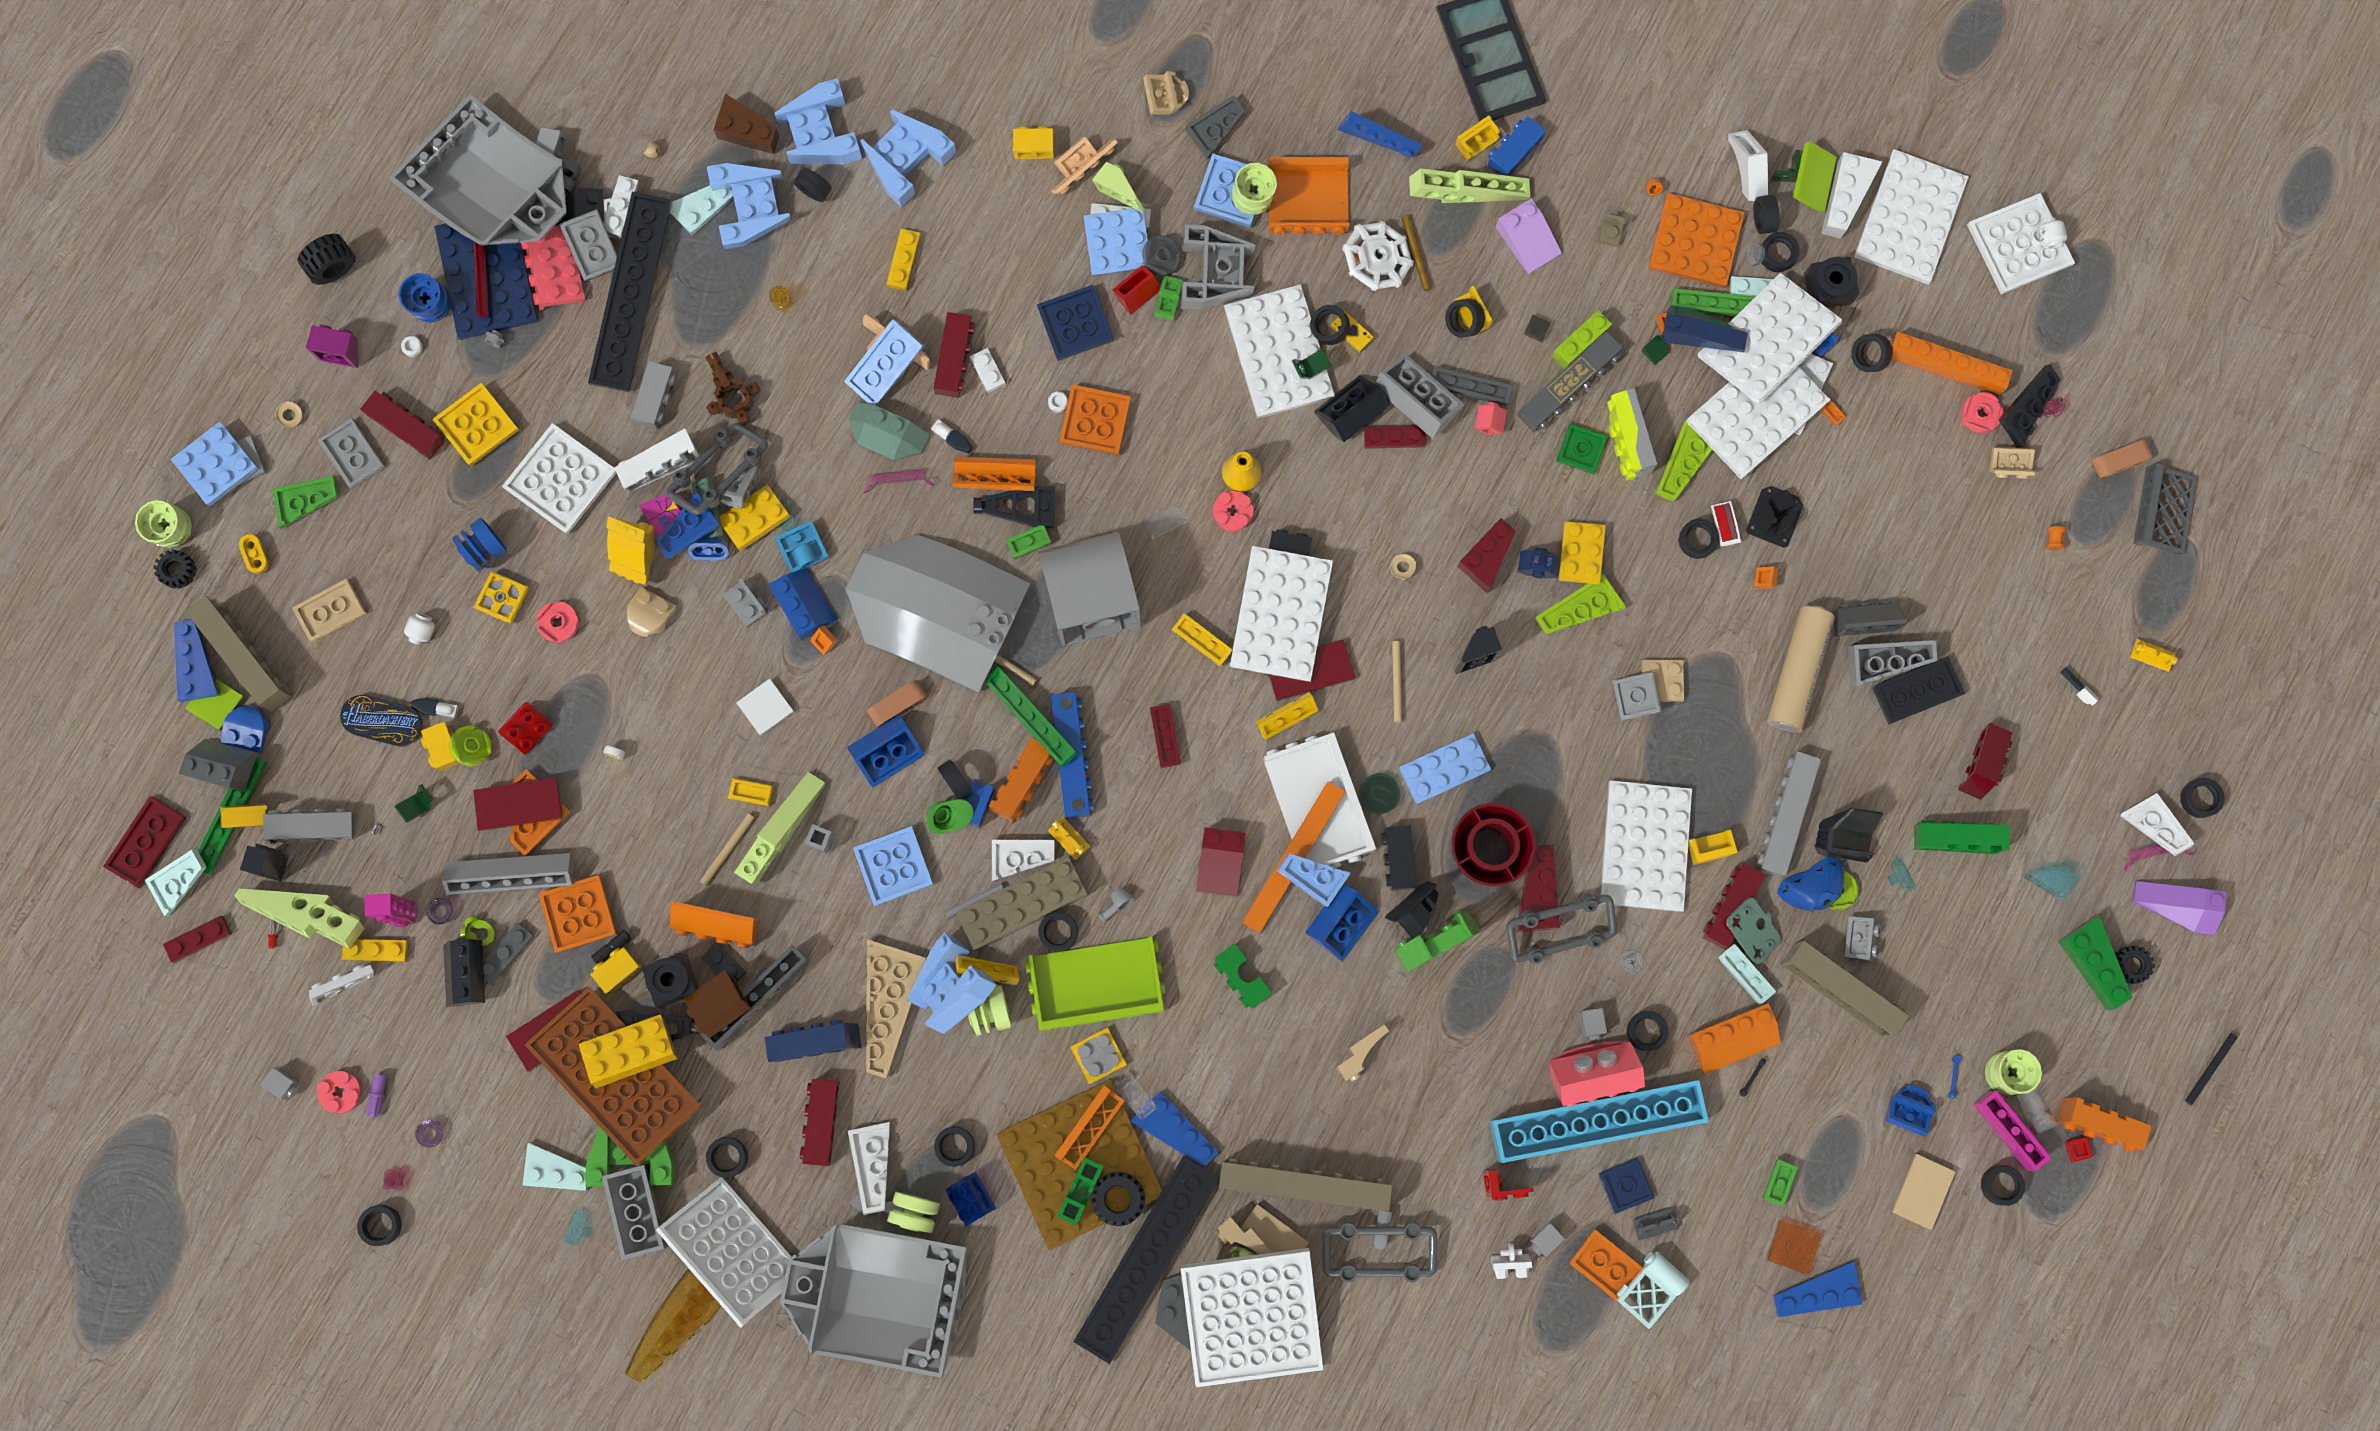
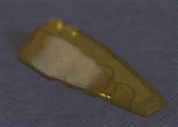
(676, 1320)

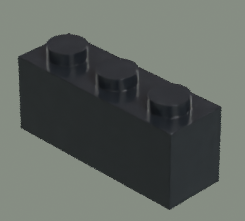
(1399, 858)
(264, 862)

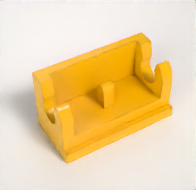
(1478, 138)

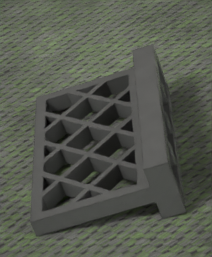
(2150, 501)

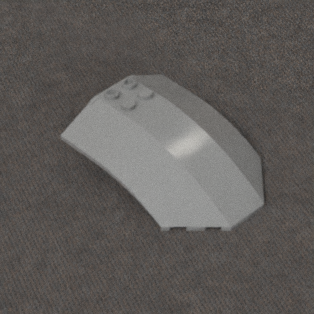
(485, 178)
(935, 606)
(877, 1298)

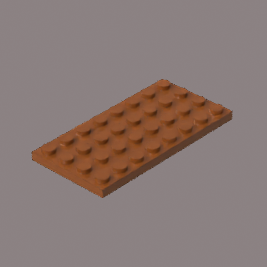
(633, 1111)

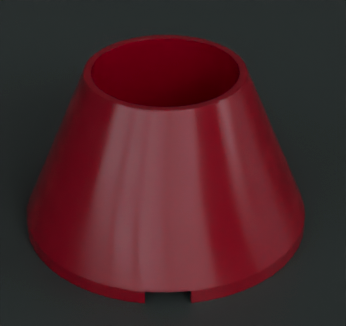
(1511, 826)

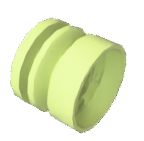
(1253, 178)
(154, 518)
(991, 1010)
(2024, 1072)

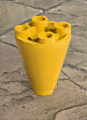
(1241, 477)

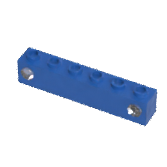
(1072, 776)

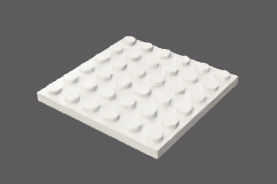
(1252, 1317)

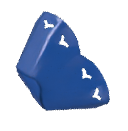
(1814, 886)

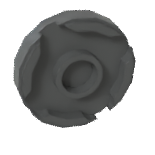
(1161, 255)

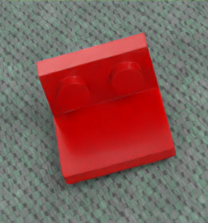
(1492, 1183)

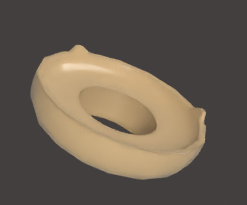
(279, 414)
(1403, 558)

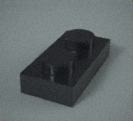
(721, 960)

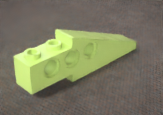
(1467, 186)
(779, 829)
(285, 909)

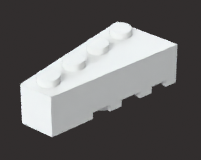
(1848, 189)
(657, 462)

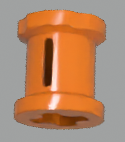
(2055, 538)

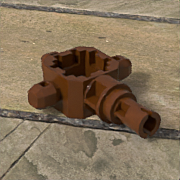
(725, 383)

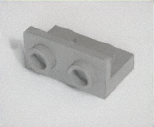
(744, 603)
(1862, 938)

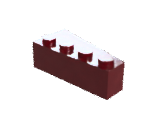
(1540, 889)

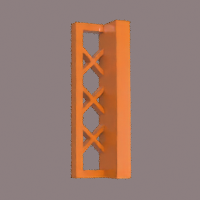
(995, 470)
(1083, 1122)

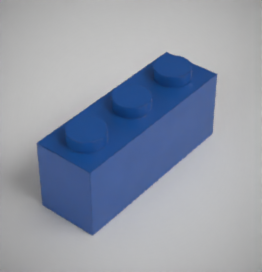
(1516, 147)

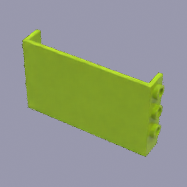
(1095, 984)

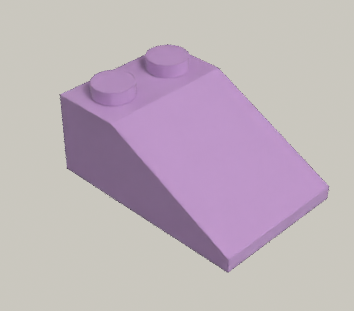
(1528, 236)

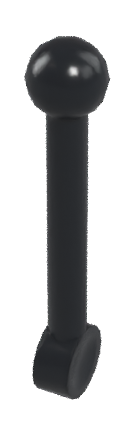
(1743, 1092)

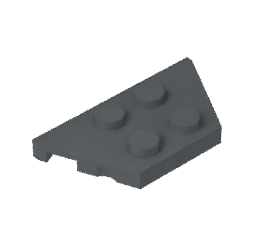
(1172, 1310)

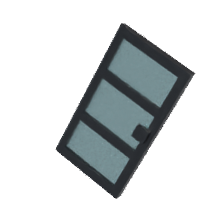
(1491, 57)

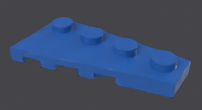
(1370, 131)
(192, 664)
(1176, 1131)
(1828, 1291)

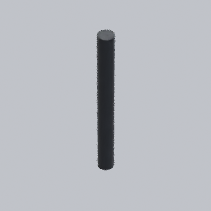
(2203, 1080)

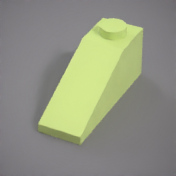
(1114, 183)

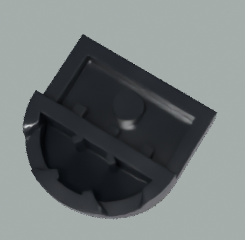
(583, 201)

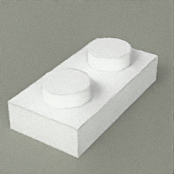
(987, 370)

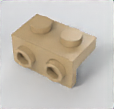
(2012, 461)

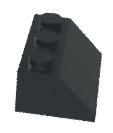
(1352, 408)
(1480, 650)
(464, 972)

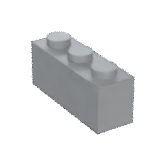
(654, 395)

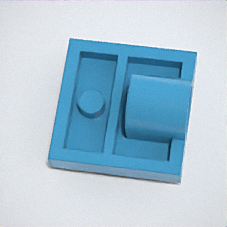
(801, 547)

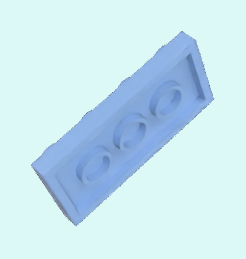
(884, 363)
(1444, 769)

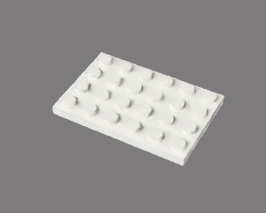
(1911, 216)
(1782, 332)
(1267, 337)
(1748, 431)
(1281, 613)
(1646, 845)
(728, 1251)

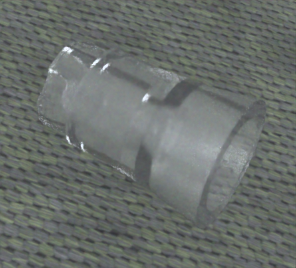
(2037, 1112)

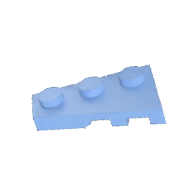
(1315, 879)

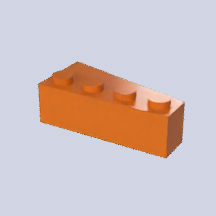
(1021, 781)
(2104, 1124)

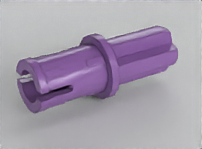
(376, 1095)

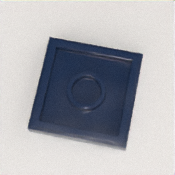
(1626, 1186)

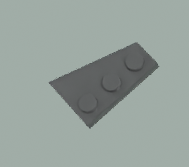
(1214, 126)

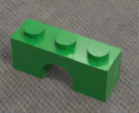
(1251, 992)
(1080, 1191)

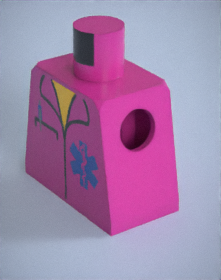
(661, 512)

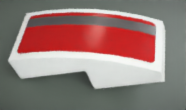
(1726, 523)

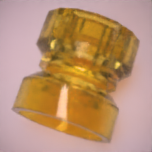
(781, 302)

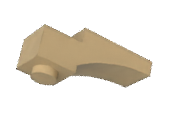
(1351, 1067)
(1231, 1232)

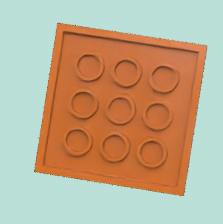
(1696, 240)

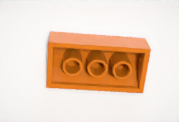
(714, 924)
(1735, 1038)

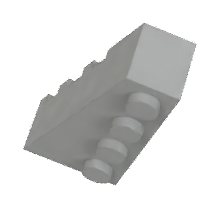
(1881, 660)
(307, 826)

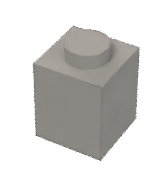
(819, 838)
(1593, 1023)
(280, 1084)
(1546, 1240)

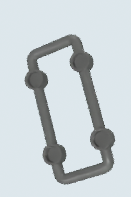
(710, 496)
(1530, 919)
(1348, 1231)

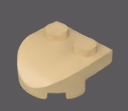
(1165, 93)
(648, 613)

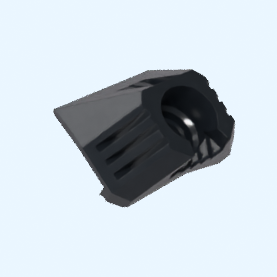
(1848, 834)

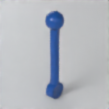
(1956, 1060)

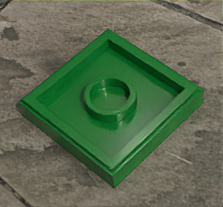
(1581, 448)

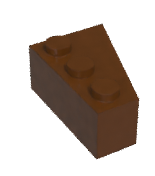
(744, 127)

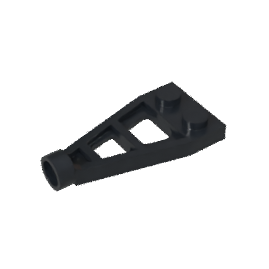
(1043, 508)
(634, 1016)

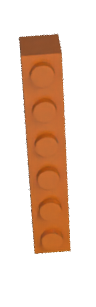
(1950, 363)

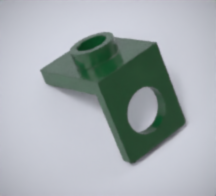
(1792, 176)
(1312, 365)
(415, 805)

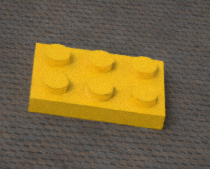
(758, 517)
(1582, 552)

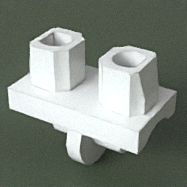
(1511, 1259)

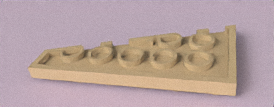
(888, 984)

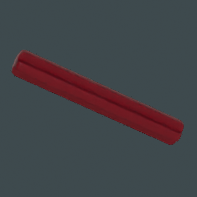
(480, 280)

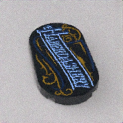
(381, 720)

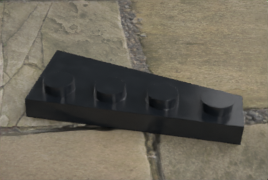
(2028, 406)

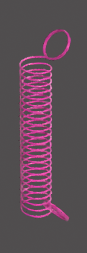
(876, 476)
(2138, 857)

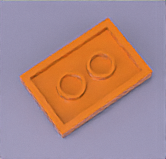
(1604, 1264)

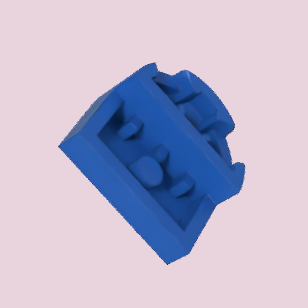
(245, 728)
(1911, 1110)

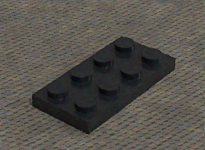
(1918, 690)

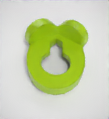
(473, 921)

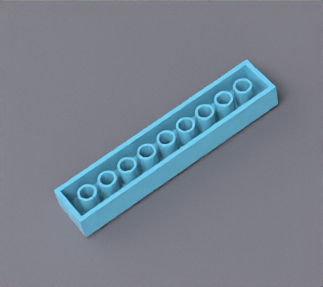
(1599, 1121)

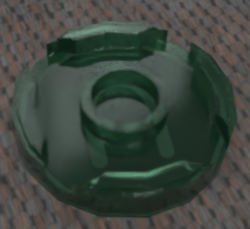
(1379, 793)

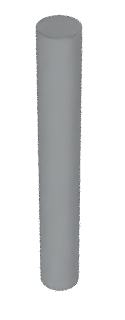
(952, 912)

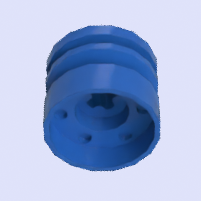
(417, 290)
(479, 544)

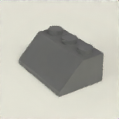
(1868, 618)
(219, 764)

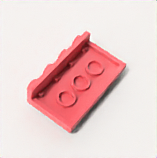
(553, 270)

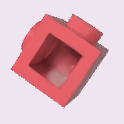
(1490, 419)

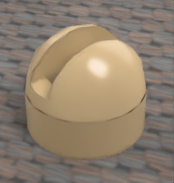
(651, 150)

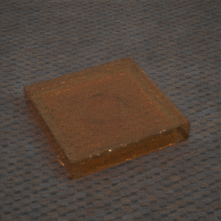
(1794, 1247)

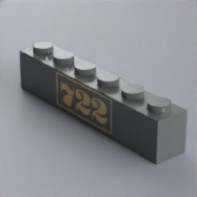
(1570, 381)
(761, 992)

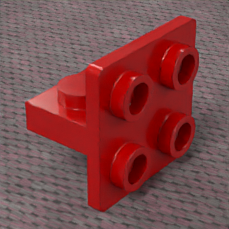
(525, 728)

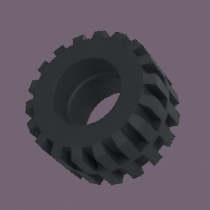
(326, 259)
(1099, 1199)

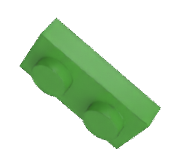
(1028, 541)
(1780, 1183)

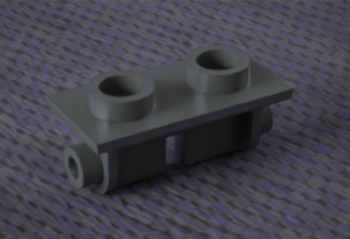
(1656, 1224)

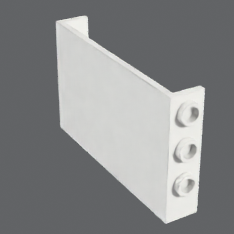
(1298, 779)

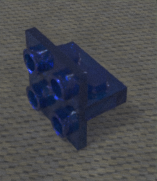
(970, 1199)

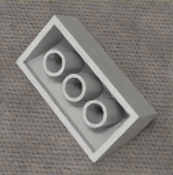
(1418, 395)
(634, 1212)

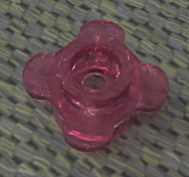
(2054, 407)
(389, 1175)

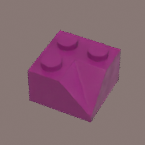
(333, 345)

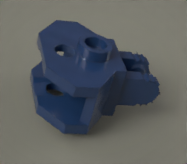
(1539, 563)

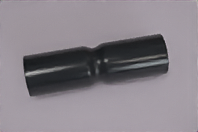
(616, 942)

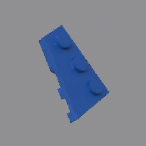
(686, 529)

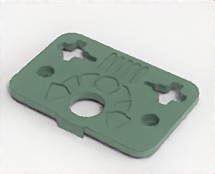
(1749, 935)

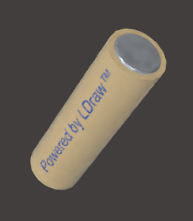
(1801, 668)

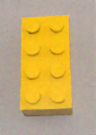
(627, 1051)

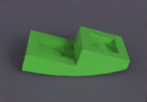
(1168, 298)

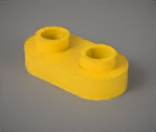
(253, 555)

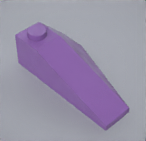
(2191, 907)

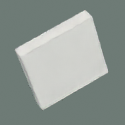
(765, 707)

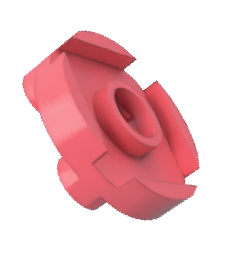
(1972, 419)
(1239, 520)
(559, 633)
(327, 1089)

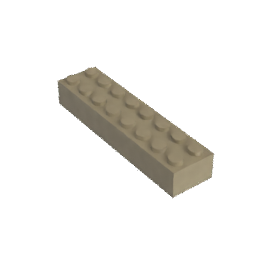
(1305, 1186)

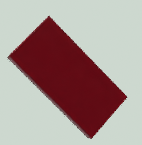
(1329, 669)
(517, 804)
(144, 842)
(524, 1033)

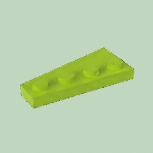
(1684, 461)
(1581, 606)

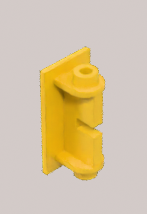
(2153, 655)
(1069, 838)

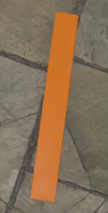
(1299, 846)

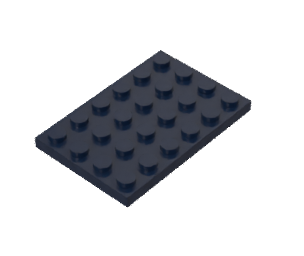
(507, 284)

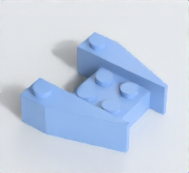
(813, 129)
(902, 151)
(753, 202)
(944, 990)

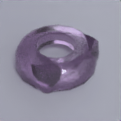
(432, 911)
(422, 1139)

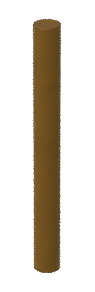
(1416, 253)

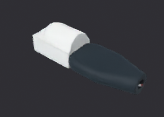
(952, 437)
(2084, 692)
(434, 707)

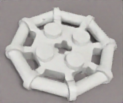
(1368, 260)

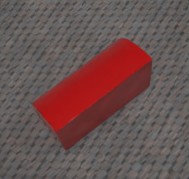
(1136, 289)

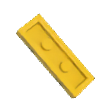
(903, 259)
(1202, 640)
(1287, 716)
(376, 951)
(997, 971)

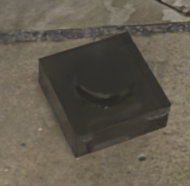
(1537, 328)

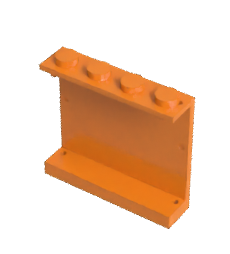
(1309, 195)

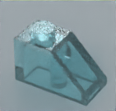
(2054, 880)

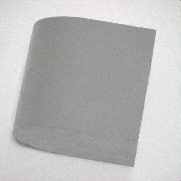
(1090, 589)

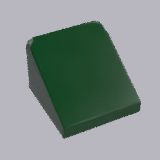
(1655, 350)

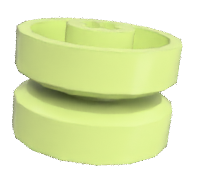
(914, 1209)

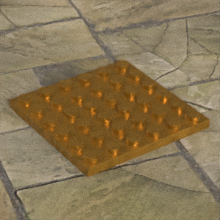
(1047, 1180)

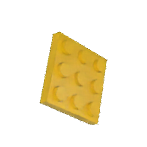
(475, 424)

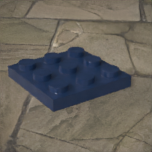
(1075, 322)

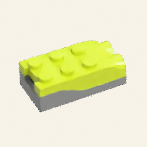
(1630, 435)

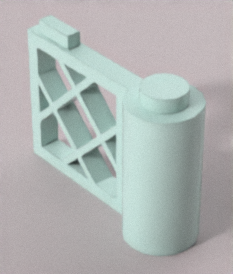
(1662, 1274)

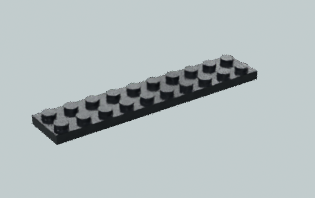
(630, 292)
(1146, 1260)

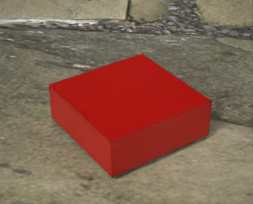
(2078, 1149)

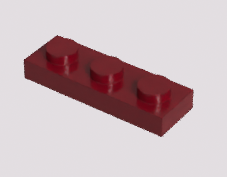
(1394, 437)
(1165, 736)
(197, 939)

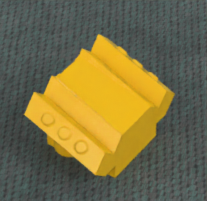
(630, 549)

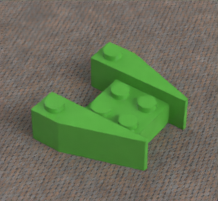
(1419, 951)
(606, 1154)

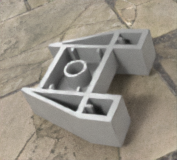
(1220, 270)

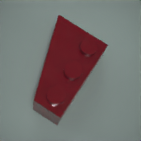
(1487, 555)
(1987, 761)

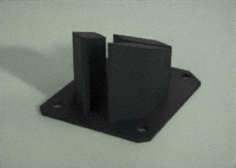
(1779, 505)
(1415, 909)

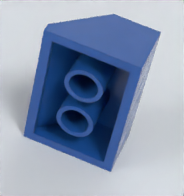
(802, 602)
(885, 751)
(1342, 922)

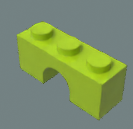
(1581, 339)

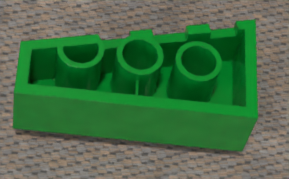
(1961, 838)
(2096, 961)

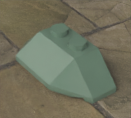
(886, 432)

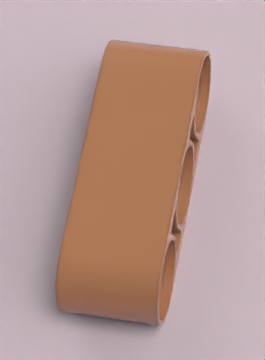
(2122, 459)
(897, 703)

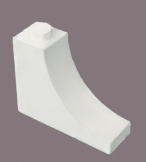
(1752, 164)

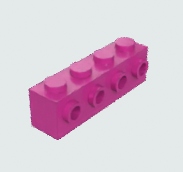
(390, 909)
(2012, 1131)

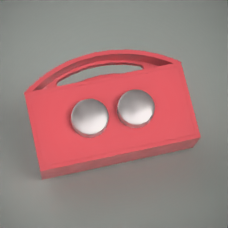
(1596, 1072)

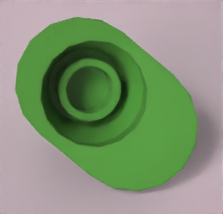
(949, 816)

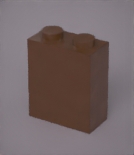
(716, 1004)

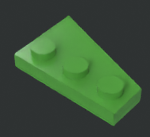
(303, 498)

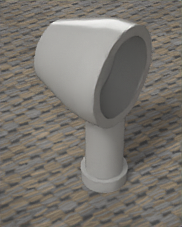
(1121, 900)

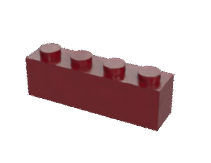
(953, 355)
(401, 424)
(1743, 885)
(820, 1122)

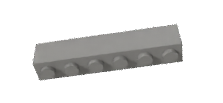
(1788, 814)
(508, 873)

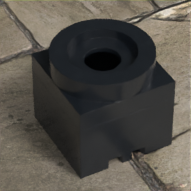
(1832, 282)
(670, 980)

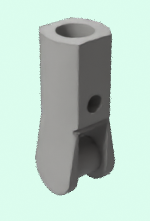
(1383, 1219)

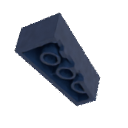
(812, 1041)

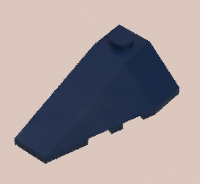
(1696, 329)

